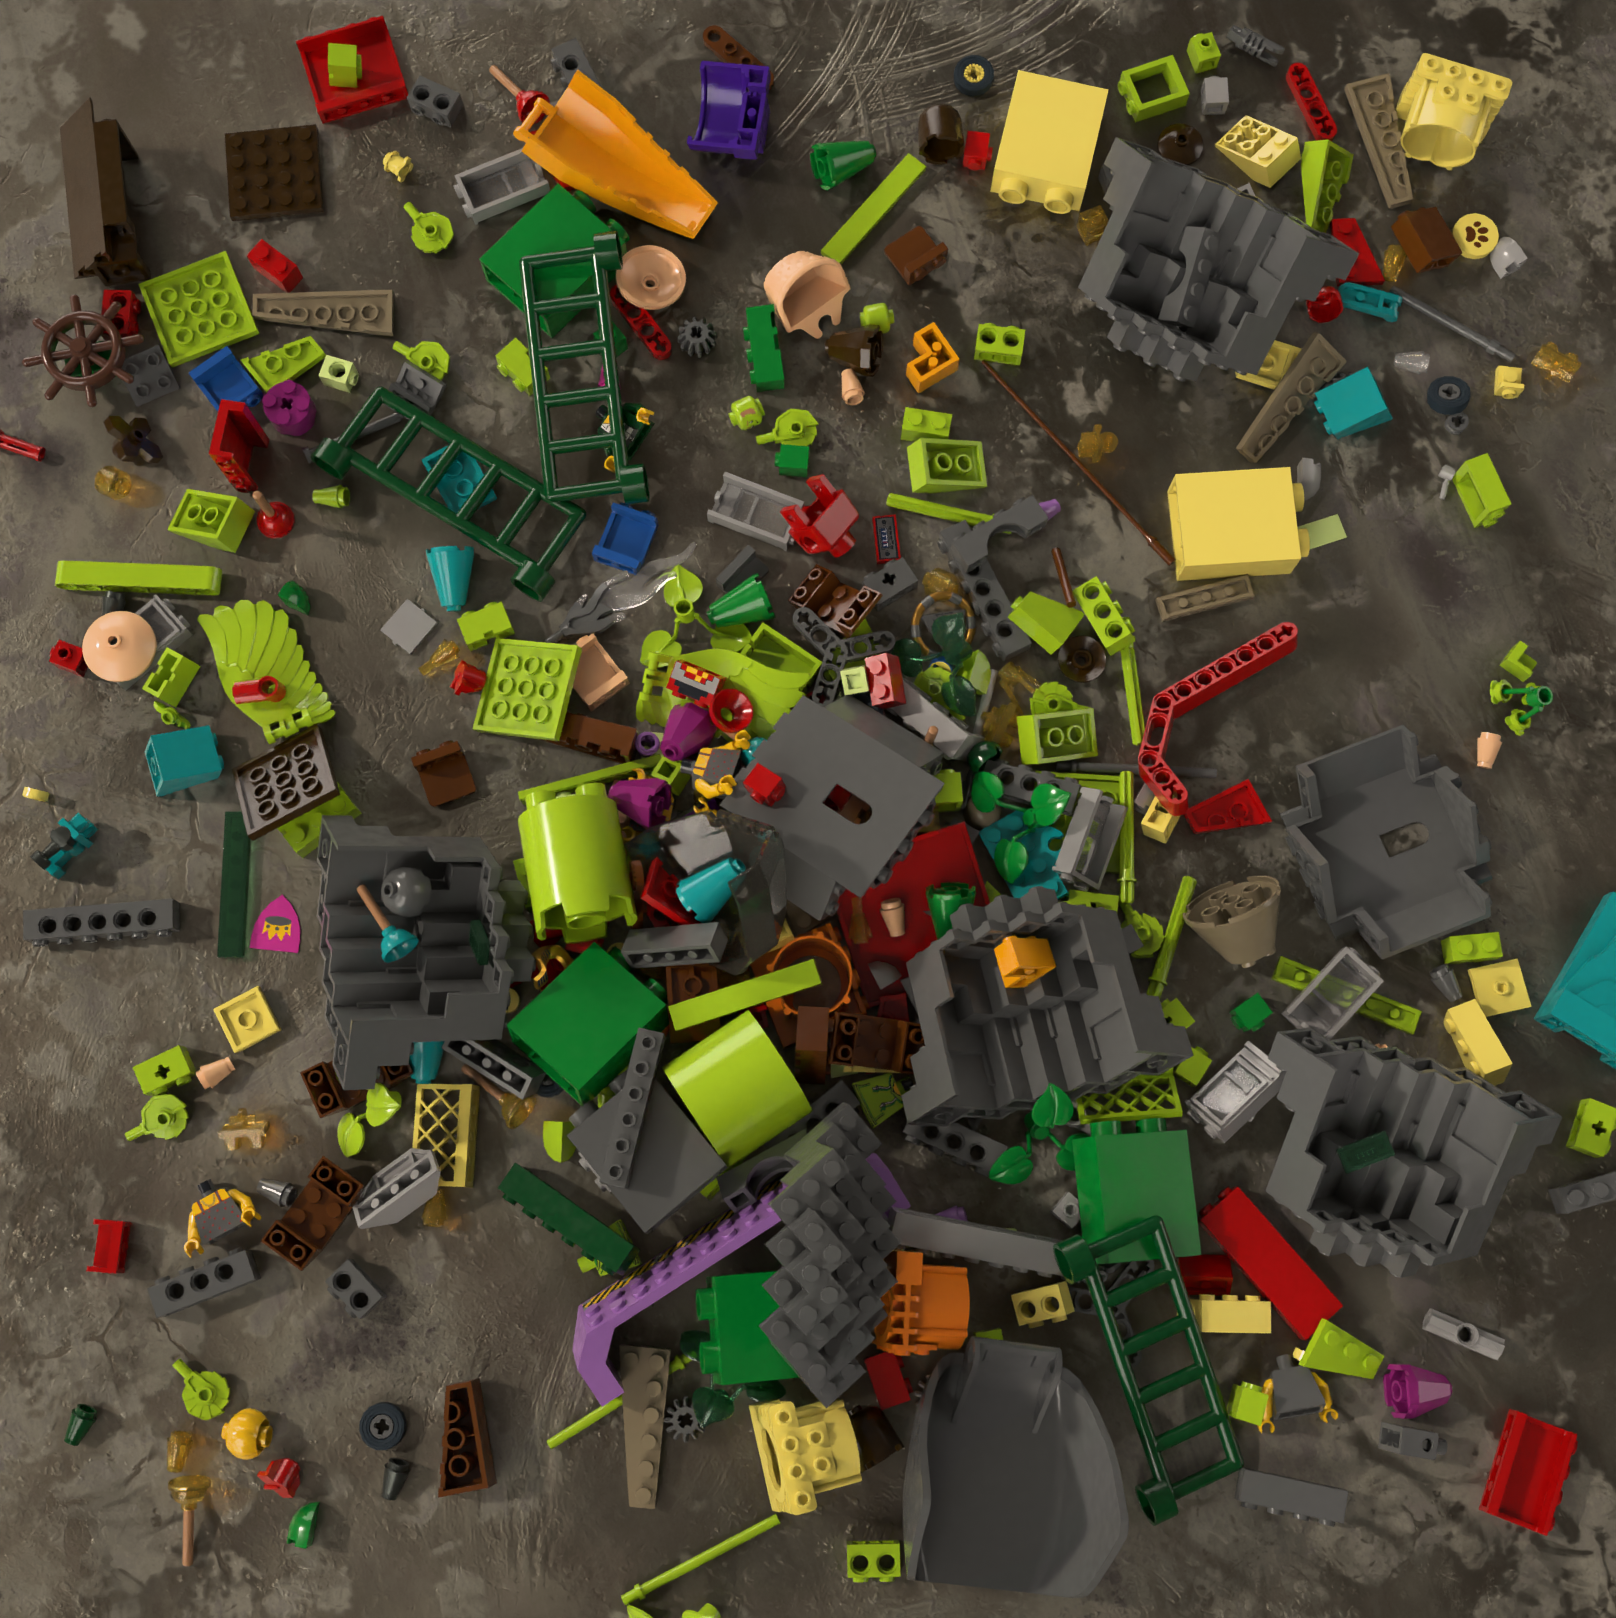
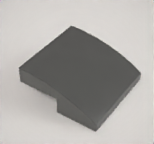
(418, 388)

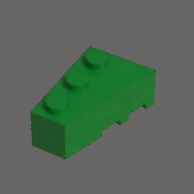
(764, 348)

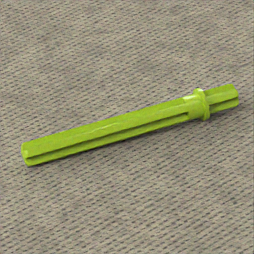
(936, 510)
(1132, 691)
(1126, 871)
(1171, 938)

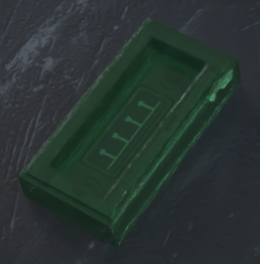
(479, 942)
(1365, 1152)

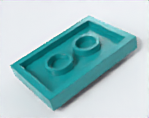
(458, 480)

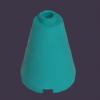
(451, 574)
(708, 889)
(426, 1061)

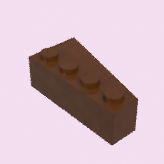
(598, 738)

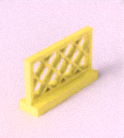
(466, 1129)

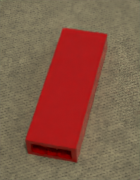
(1268, 1262)

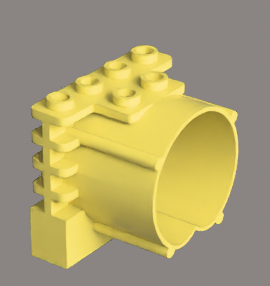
(1448, 110)
(804, 1451)

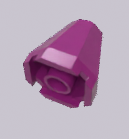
(686, 732)
(642, 800)
(1414, 1390)

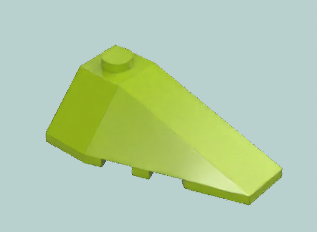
(1323, 172)

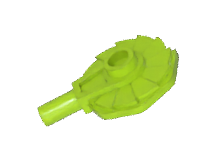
(431, 230)
(427, 356)
(792, 428)
(931, 682)
(1053, 698)
(1147, 929)
(161, 1116)
(204, 1393)

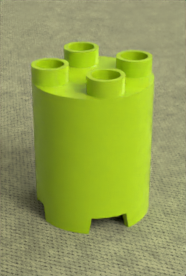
(575, 863)

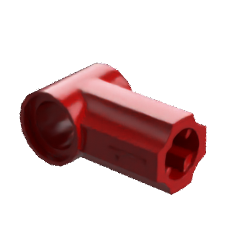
(257, 690)

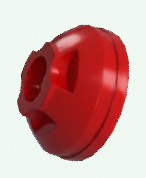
(737, 704)

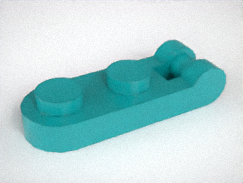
(1370, 301)

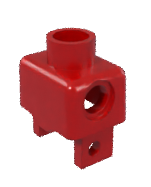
(825, 522)

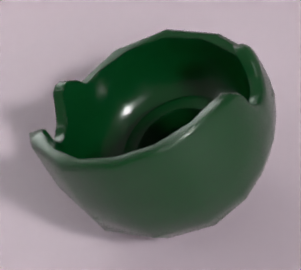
(981, 754)

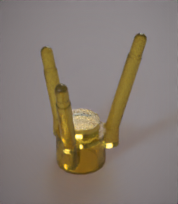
(1012, 675)

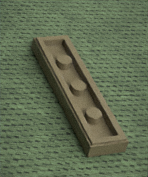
(1205, 598)

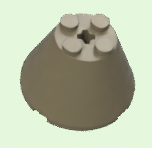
(1238, 918)

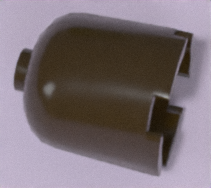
(940, 134)
(873, 1436)

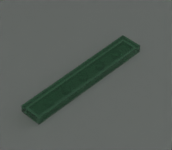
(233, 887)

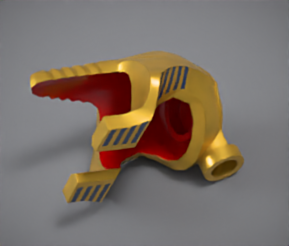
(550, 963)

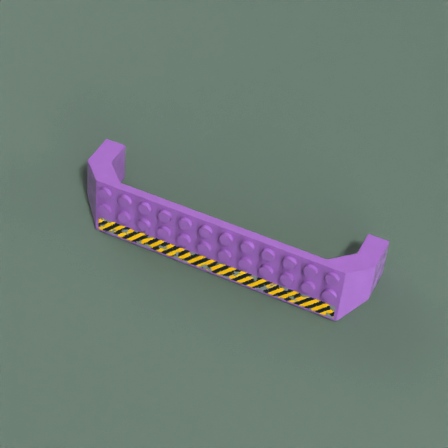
(670, 1270)

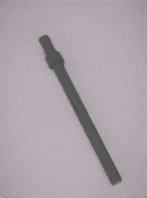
(1491, 346)

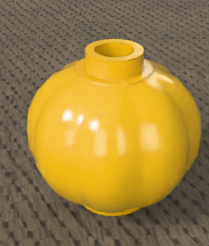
(247, 1433)

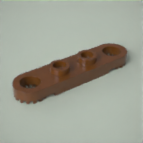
(729, 50)
(637, 882)

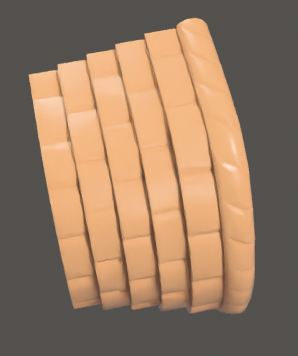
(805, 290)

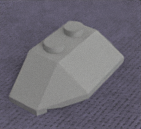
(398, 1189)

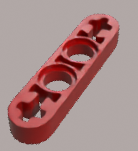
(1308, 104)
(640, 322)

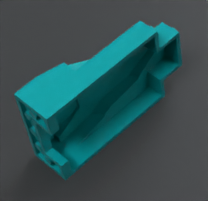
(1585, 989)

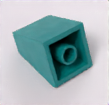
(1352, 404)
(183, 759)

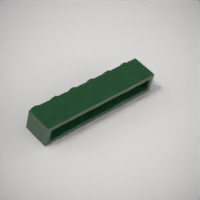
(568, 1219)

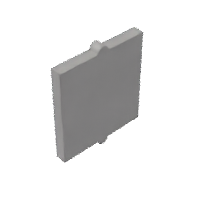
(408, 626)

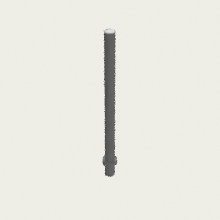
(1074, 767)

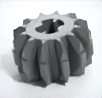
(696, 329)
(685, 1430)

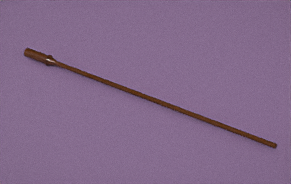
(1152, 541)

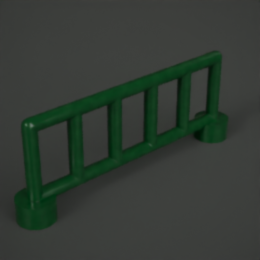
(630, 479)
(531, 576)
(1078, 1262)

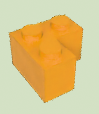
(935, 360)
(1023, 960)

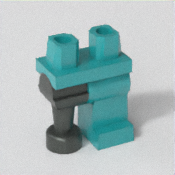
(66, 842)

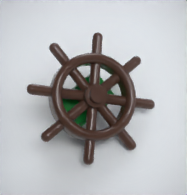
(86, 361)

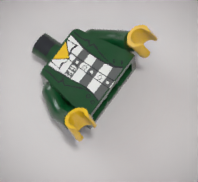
(636, 429)

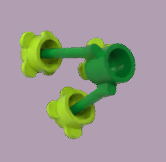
(1534, 696)

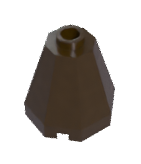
(857, 348)

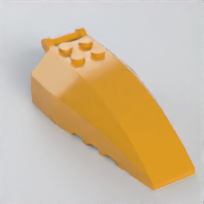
(605, 154)

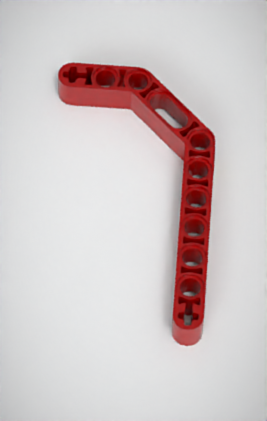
(1279, 641)

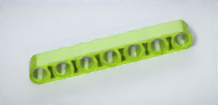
(138, 578)

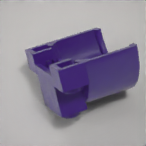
(729, 114)

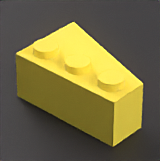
(1477, 1042)
(1232, 1314)

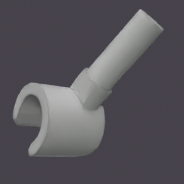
(1446, 473)

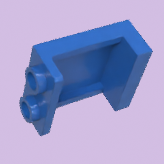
(226, 379)
(626, 538)

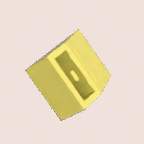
(1260, 150)

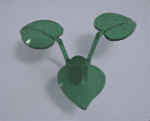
(950, 634)
(715, 1405)

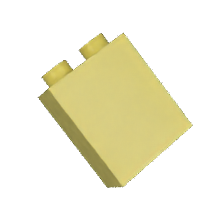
(1048, 142)
(1236, 523)

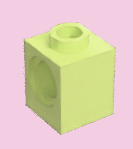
(333, 366)
(854, 680)

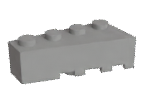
(921, 714)

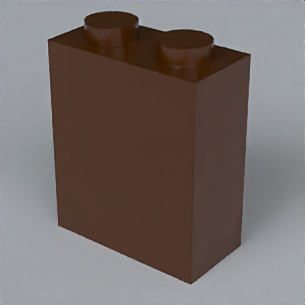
(1426, 239)

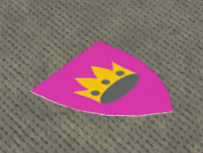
(277, 928)

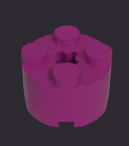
(289, 408)

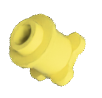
(397, 165)

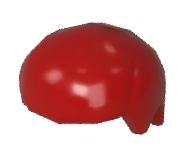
(1326, 306)

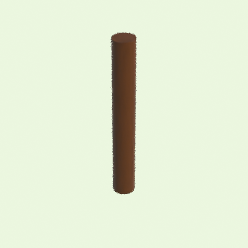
(1063, 577)

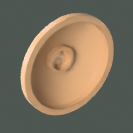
(655, 267)
(131, 653)

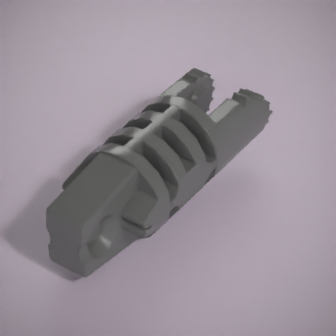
(1255, 44)

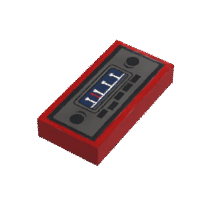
(886, 538)

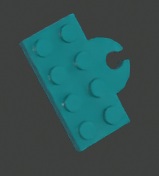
(1041, 858)

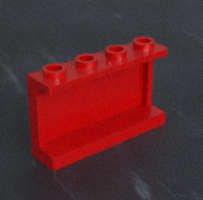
(233, 443)
(1528, 1472)

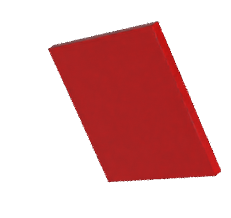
(934, 859)

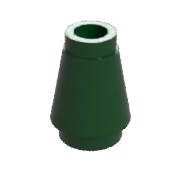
(79, 1424)

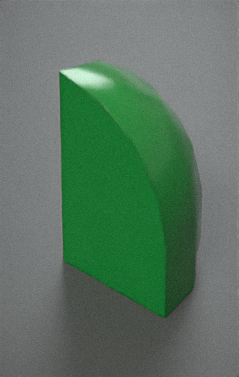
(295, 597)
(303, 1525)

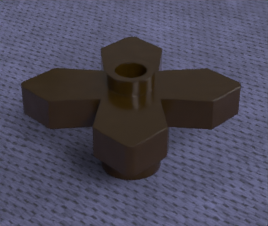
(132, 439)

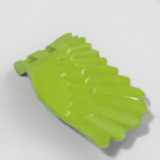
(258, 643)
(768, 689)

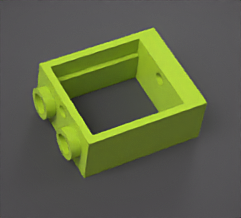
(1173, 78)
(1481, 491)

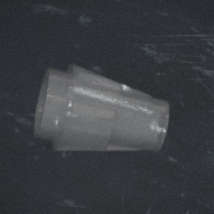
(1412, 361)

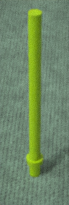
(678, 1363)
(641, 1590)

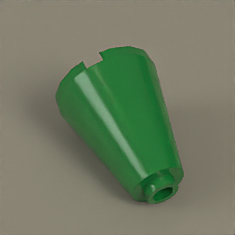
(840, 160)
(742, 605)
(946, 901)

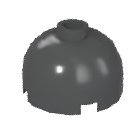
(406, 891)

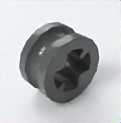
(1453, 429)

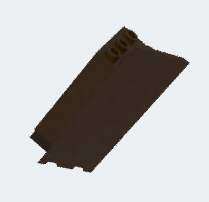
(96, 201)

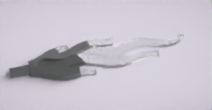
(607, 599)

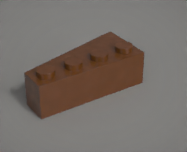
(813, 1044)
(466, 1441)

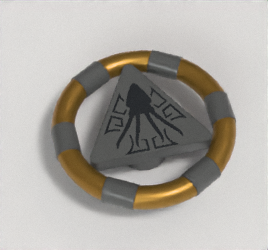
(928, 619)

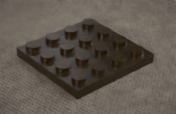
(273, 172)
(285, 782)

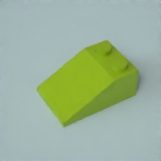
(946, 465)
(212, 519)
(1057, 736)

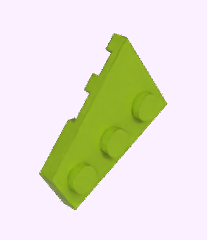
(284, 363)
(1340, 1352)

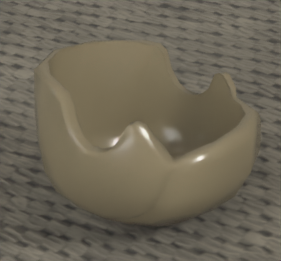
(980, 820)

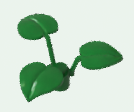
(1047, 803)
(1050, 1109)

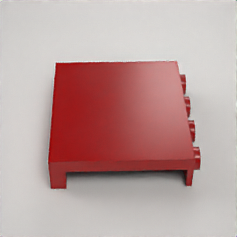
(381, 74)

